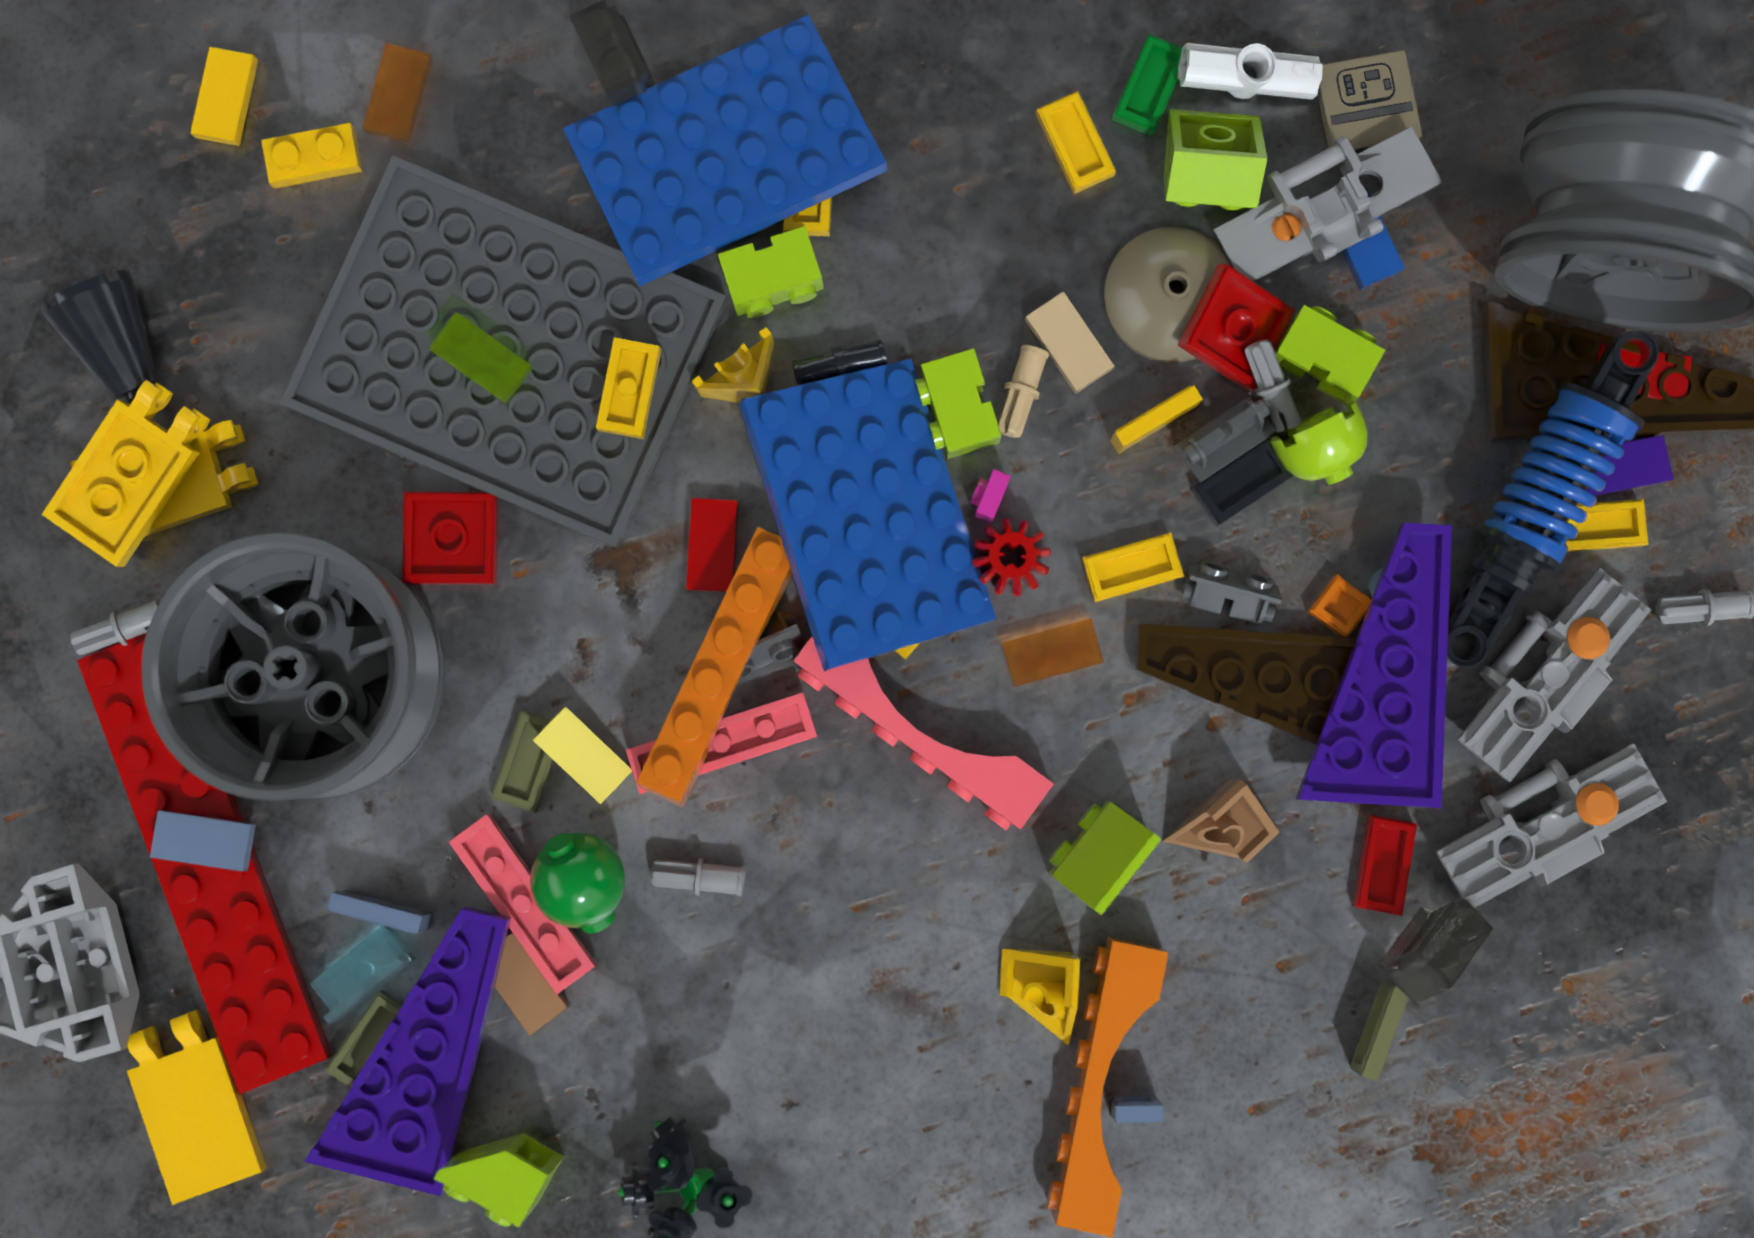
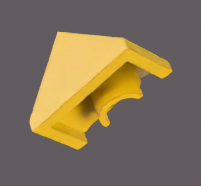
(742, 374)
(1043, 986)

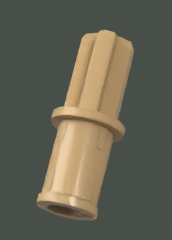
(1022, 390)

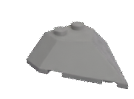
(66, 967)

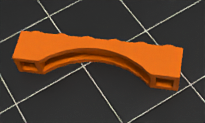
(717, 670)
(1127, 986)

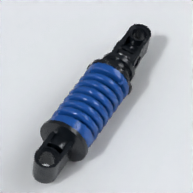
(1547, 491)

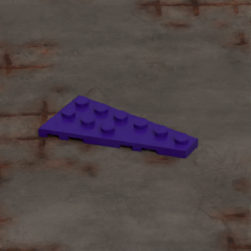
(1389, 708)
(416, 1083)

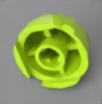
(1324, 444)

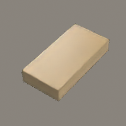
(1069, 342)

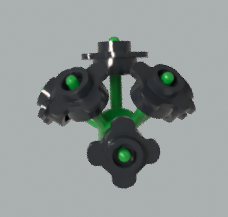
(675, 1171)

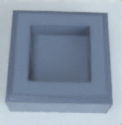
(1136, 1109)

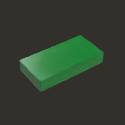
(1149, 86)

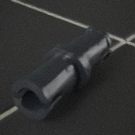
(839, 362)

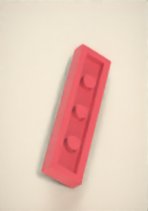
(747, 735)
(507, 885)

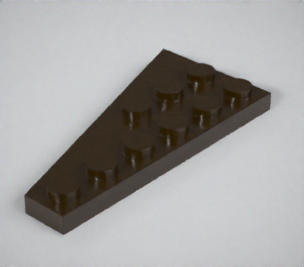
(1533, 356)
(1261, 675)

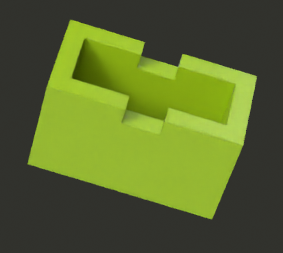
(772, 274)
(1329, 353)
(952, 391)

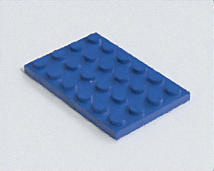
(725, 150)
(866, 513)

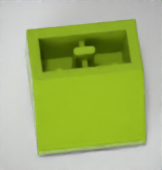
(501, 1177)

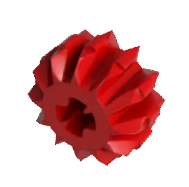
(1011, 573)

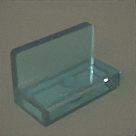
(361, 972)

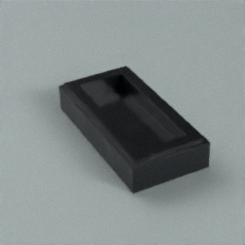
(1241, 482)

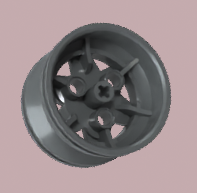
(1637, 211)
(228, 593)

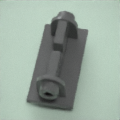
(1226, 438)
(1249, 593)
(777, 643)

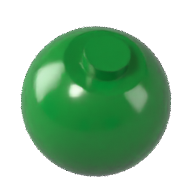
(578, 881)

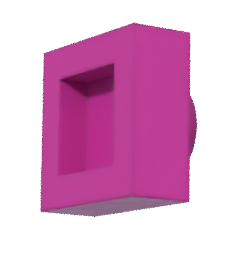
(989, 495)

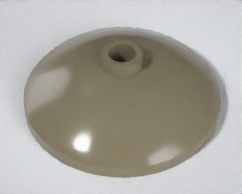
(1138, 291)

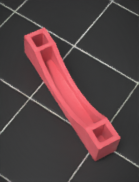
(1001, 782)

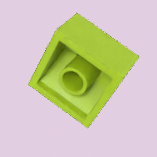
(1214, 159)
(1102, 855)

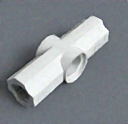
(1223, 70)

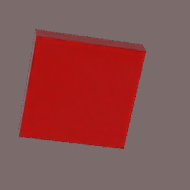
(1229, 320)
(450, 538)

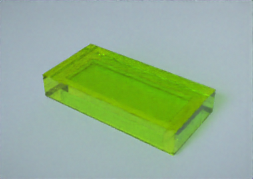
(481, 358)

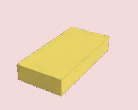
(582, 754)

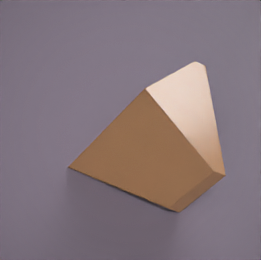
(1227, 824)

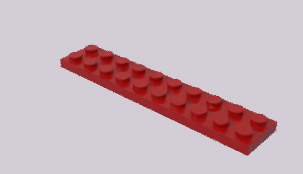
(219, 912)

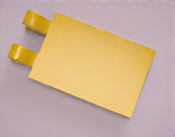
(126, 474)
(205, 486)
(192, 1110)

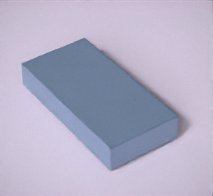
(202, 840)
(379, 911)

